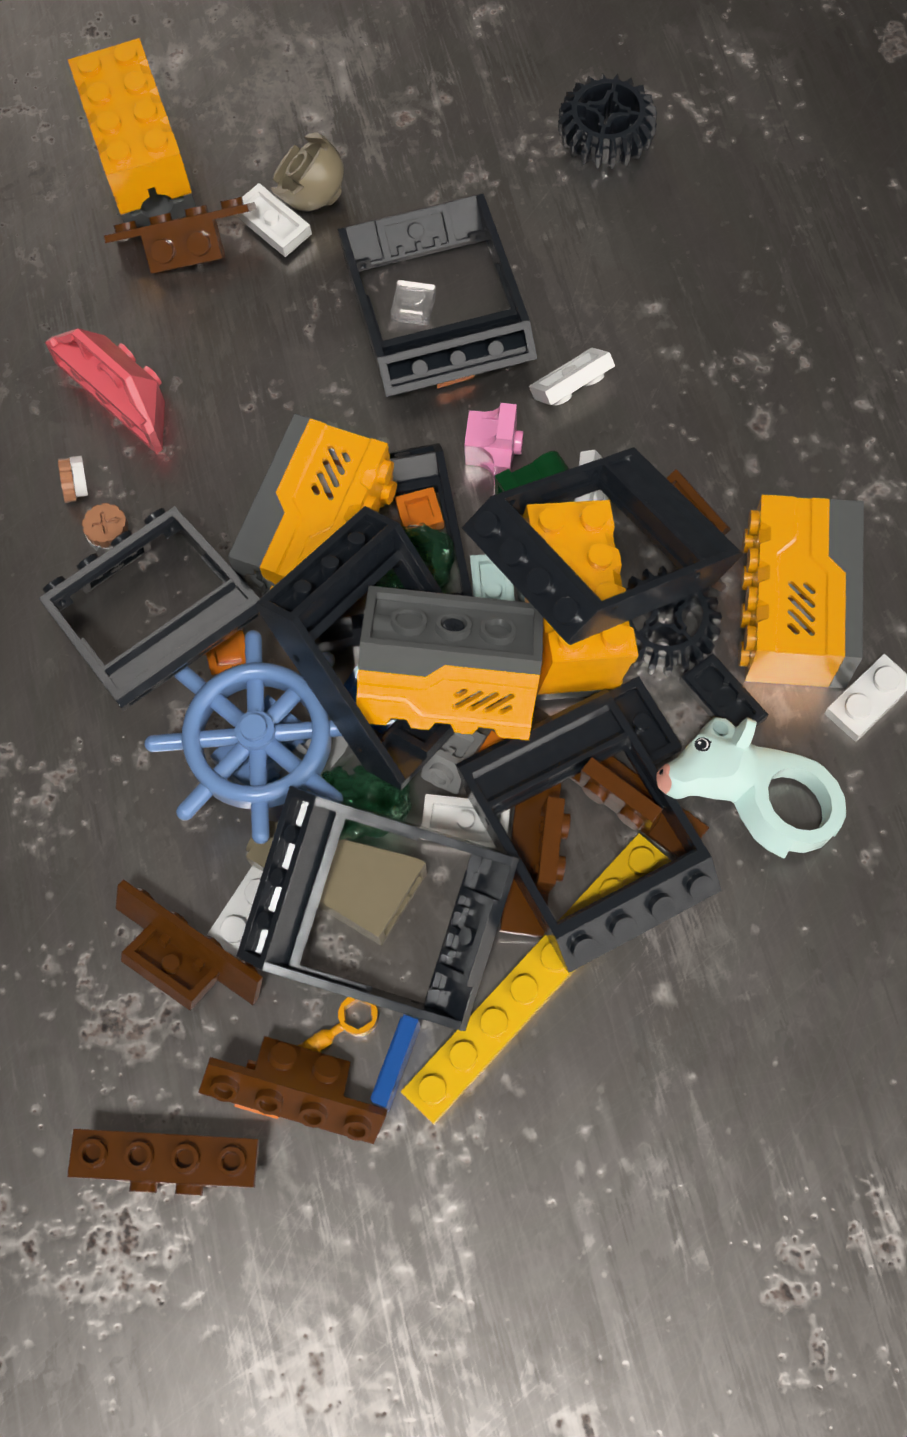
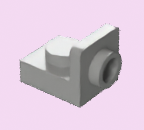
(441, 767)

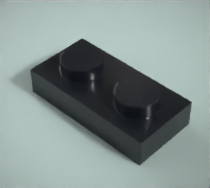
(646, 720)

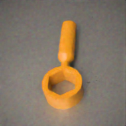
(325, 1036)

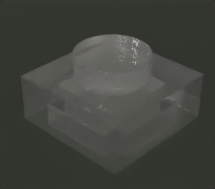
(413, 302)

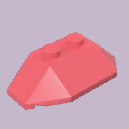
(114, 381)

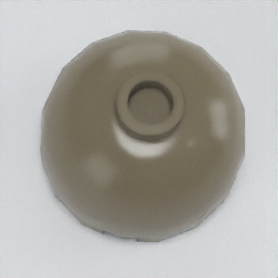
(310, 175)

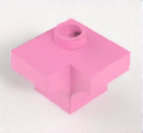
(493, 438)

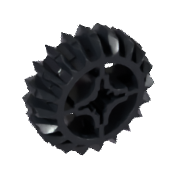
(607, 121)
(681, 646)

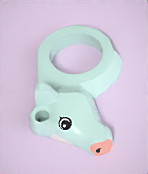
(728, 767)

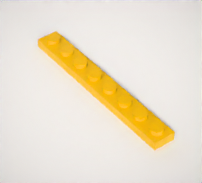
(515, 998)

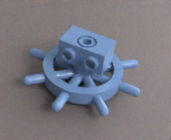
(257, 745)

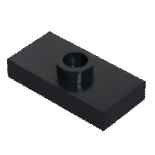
(721, 692)

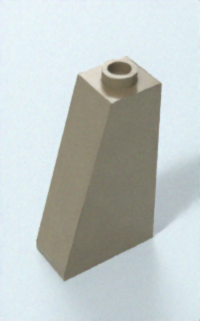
(364, 884)

